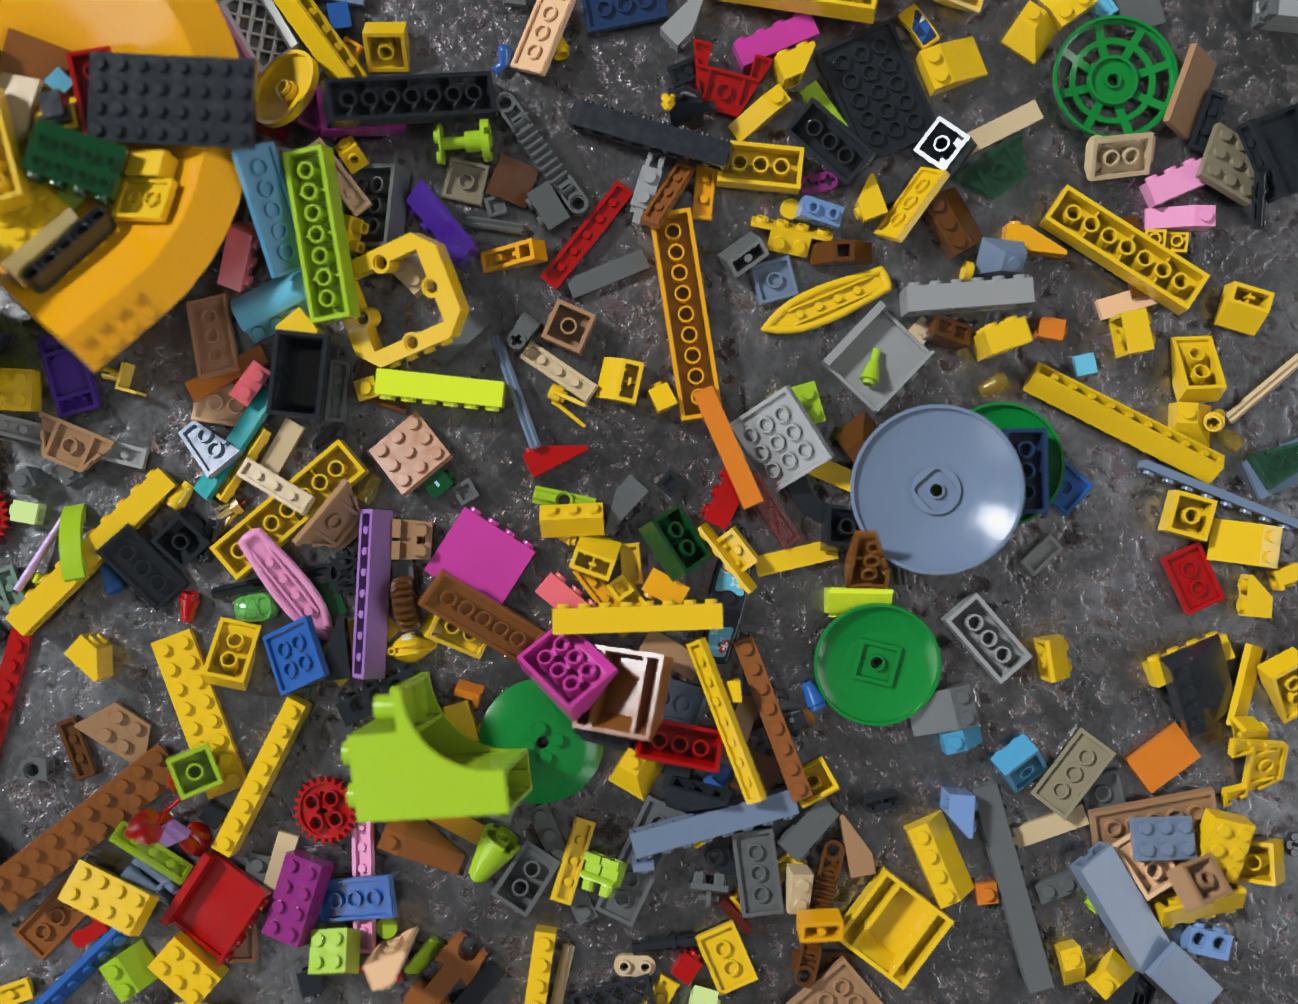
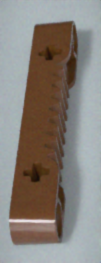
(821, 898)

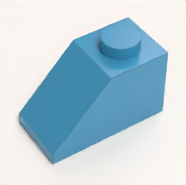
(960, 740)

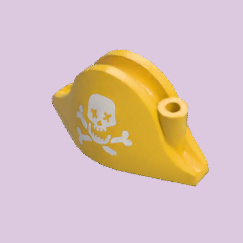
(410, 647)

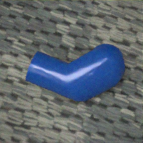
(505, 59)

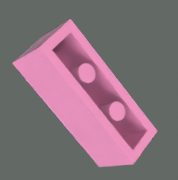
(1171, 184)

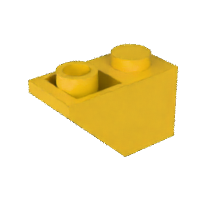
(1253, 598)

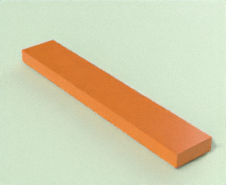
(728, 447)

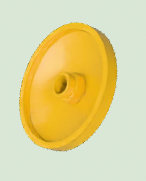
(286, 88)

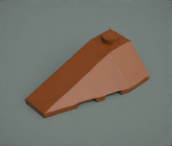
(866, 562)
(421, 843)

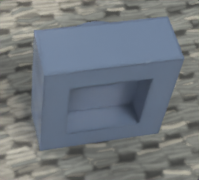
(642, 866)

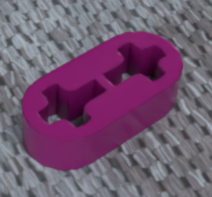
(818, 188)

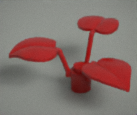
(148, 830)

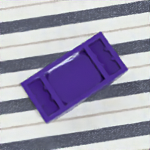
(68, 377)

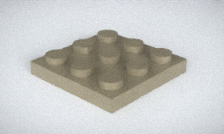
(1227, 165)

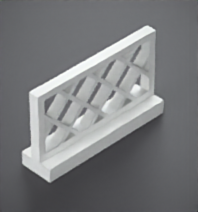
(282, 26)

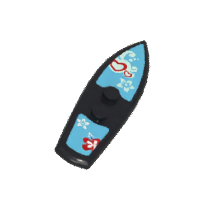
(727, 591)

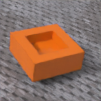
(986, 892)

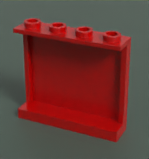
(217, 905)

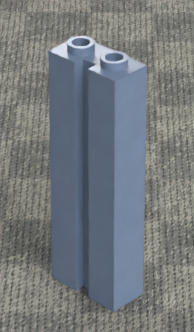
(1120, 906)

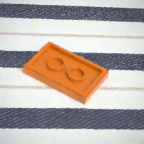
(1162, 757)

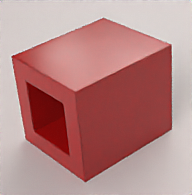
(687, 965)

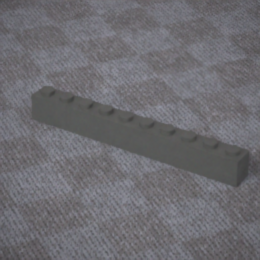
(1011, 887)

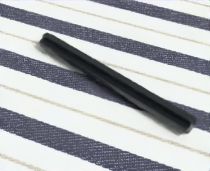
(255, 584)

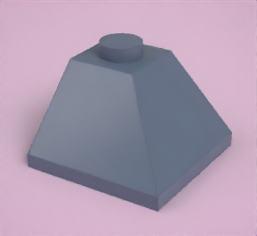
(1000, 258)

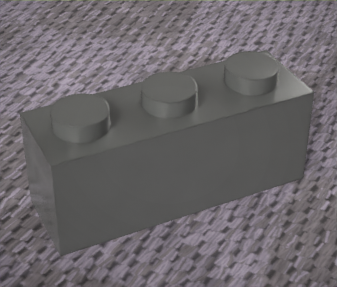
(808, 829)

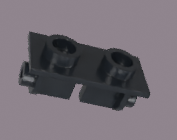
(215, 531)

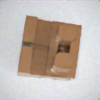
(409, 534)

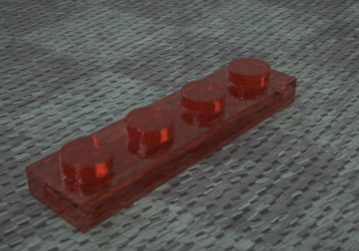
(774, 515)

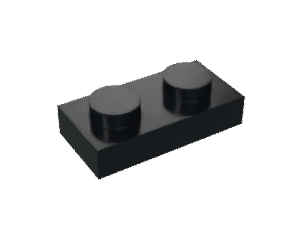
(682, 72)

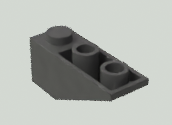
(625, 499)

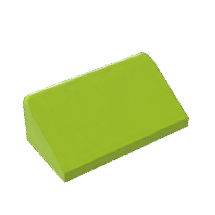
(424, 955)

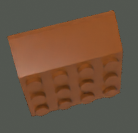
(634, 697)

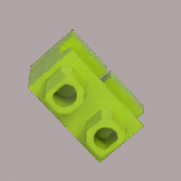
(602, 870)

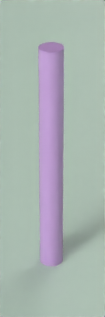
(37, 557)

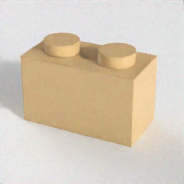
(797, 887)

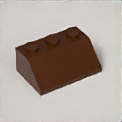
(952, 223)

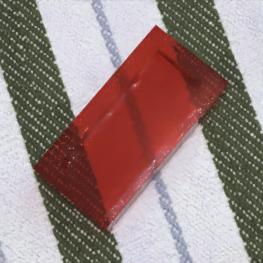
(735, 915)

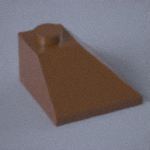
(853, 436)

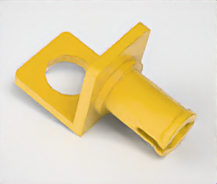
(122, 377)

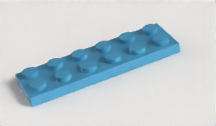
(269, 206)

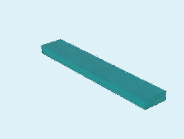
(239, 438)

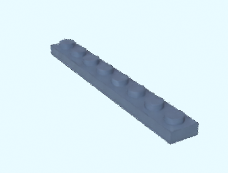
(1226, 498)

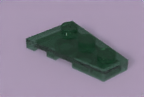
(1274, 464)

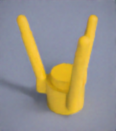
(560, 394)

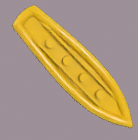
(829, 302)

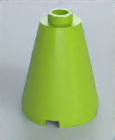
(492, 852)

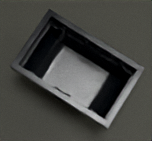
(299, 374)

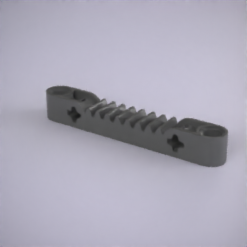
(541, 154)

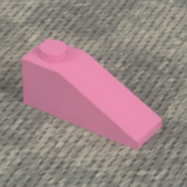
(1181, 218)

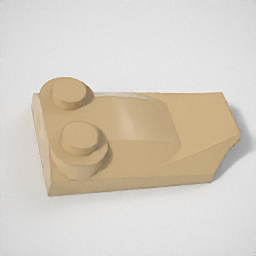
(1119, 155)

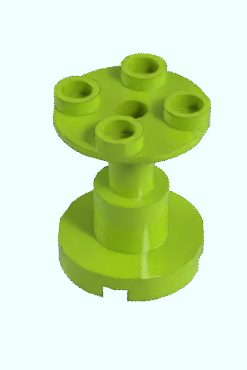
(473, 141)

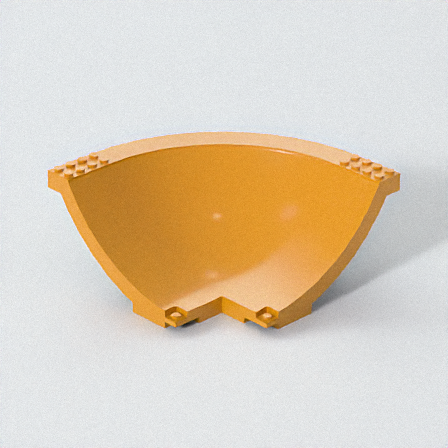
(143, 263)

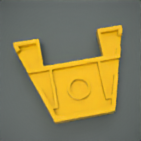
(1263, 766)

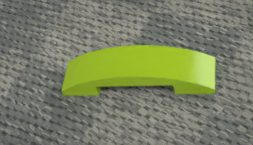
(71, 542)

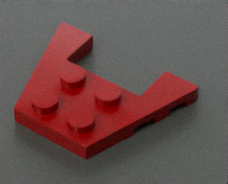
(727, 88)

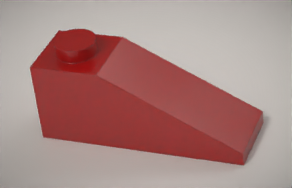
(549, 457)

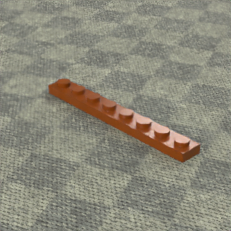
(773, 719)

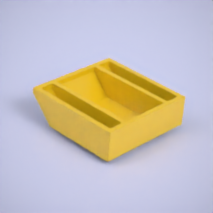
(32, 230)
(894, 927)

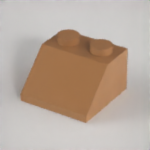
(1199, 882)

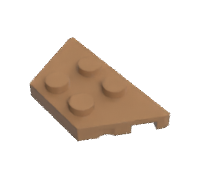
(71, 444)
(332, 520)
(118, 731)

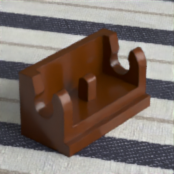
(947, 333)

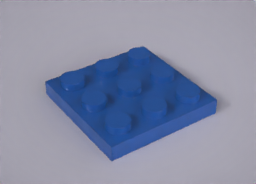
(295, 655)

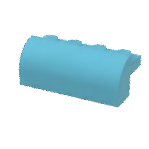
(269, 304)

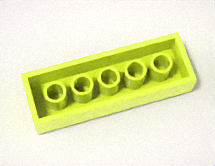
(440, 388)

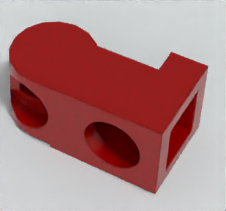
(88, 933)

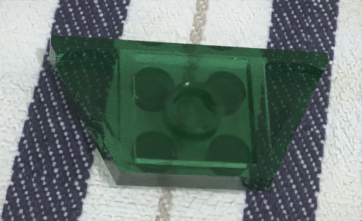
(997, 169)

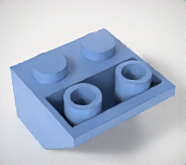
(960, 807)

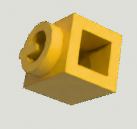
(351, 154)

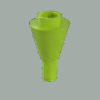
(870, 374)

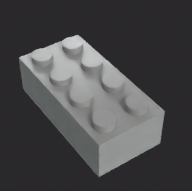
(986, 637)

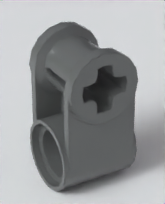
(525, 329)

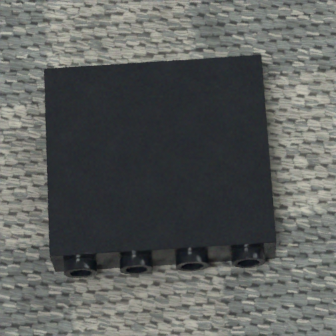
(1274, 144)

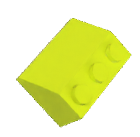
(842, 599)

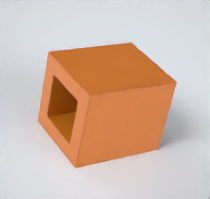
(1050, 329)

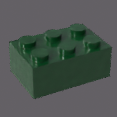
(675, 542)

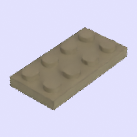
(1073, 773)

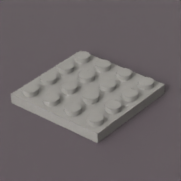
(780, 439)

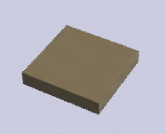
(466, 182)

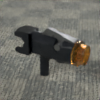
(796, 722)

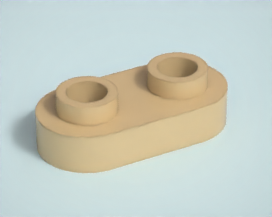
(634, 964)

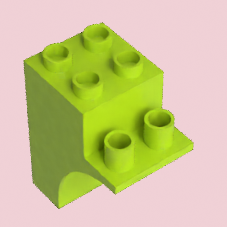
(423, 766)

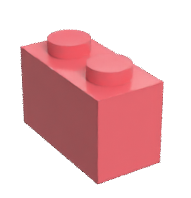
(250, 382)

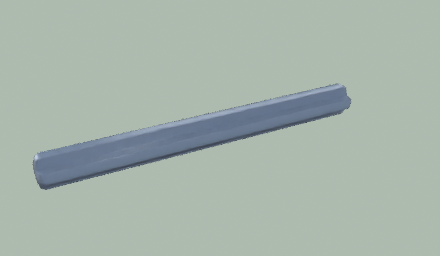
(515, 392)

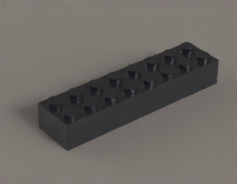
(407, 99)

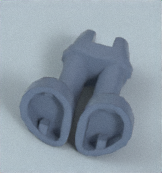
(133, 873)

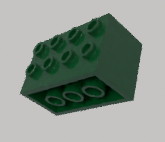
(75, 162)

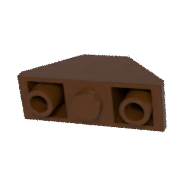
(840, 253)

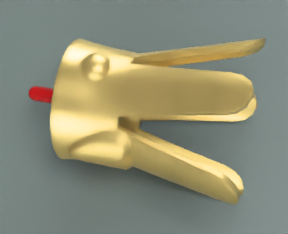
(234, 507)

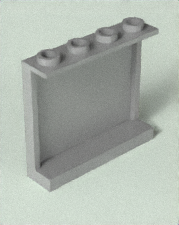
(898, 360)

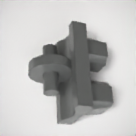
(718, 887)

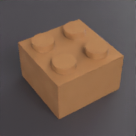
(569, 327)

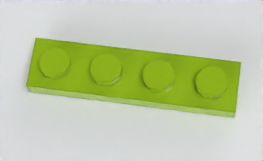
(153, 855)

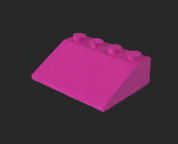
(567, 671)

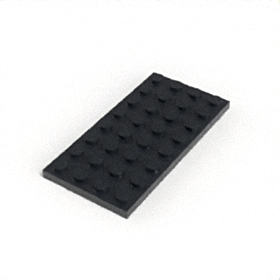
(173, 100)

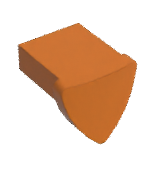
(469, 691)

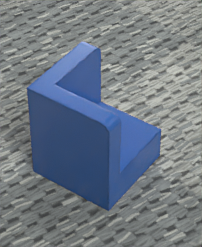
(339, 15)
(719, 779)

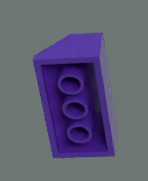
(442, 224)

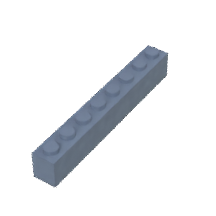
(710, 823)

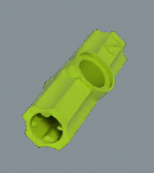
(550, 496)

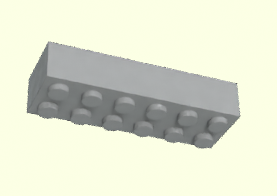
(966, 297)

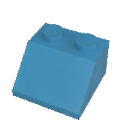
(1019, 763)

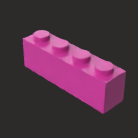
(774, 39)

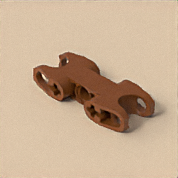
(454, 967)

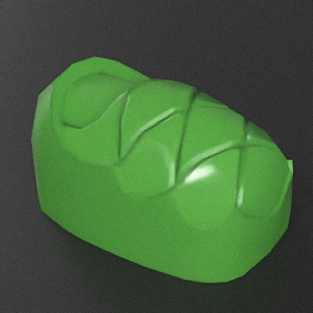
(256, 607)

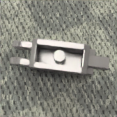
(646, 187)

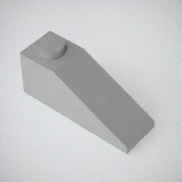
(681, 25)

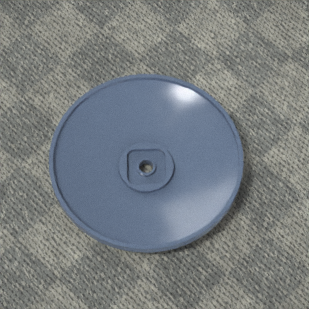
(947, 449)

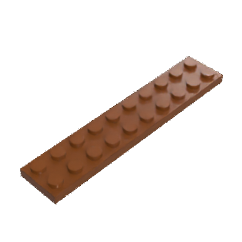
(83, 827)

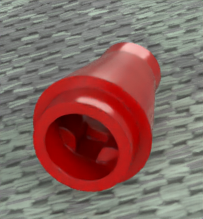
(188, 605)

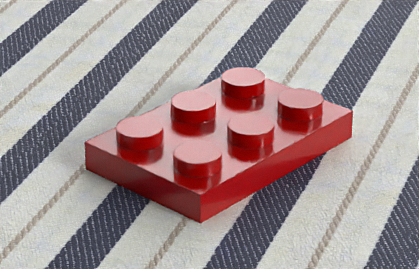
(1192, 578)

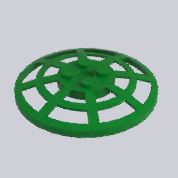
(1118, 67)

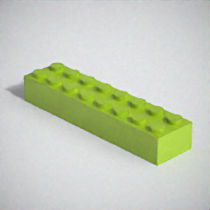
(321, 234)

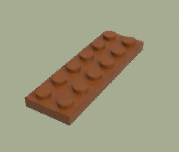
(479, 615)

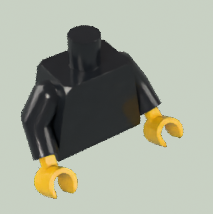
(687, 107)

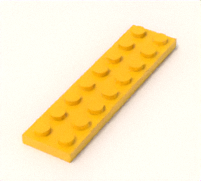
(198, 706)

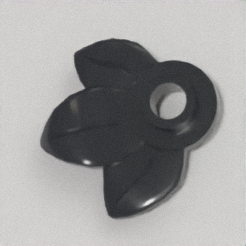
(725, 860)

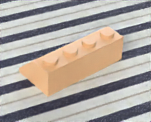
(389, 958)

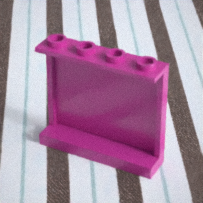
(482, 554)

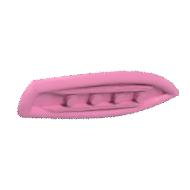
(286, 581)

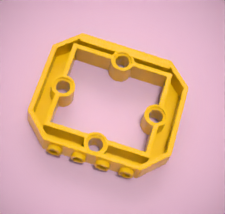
(448, 297)

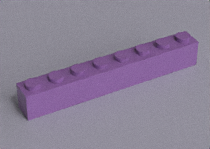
(372, 594)

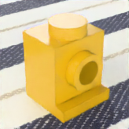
(1284, 576)

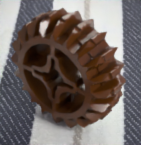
(405, 604)

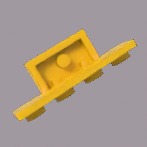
(790, 237)
(733, 552)

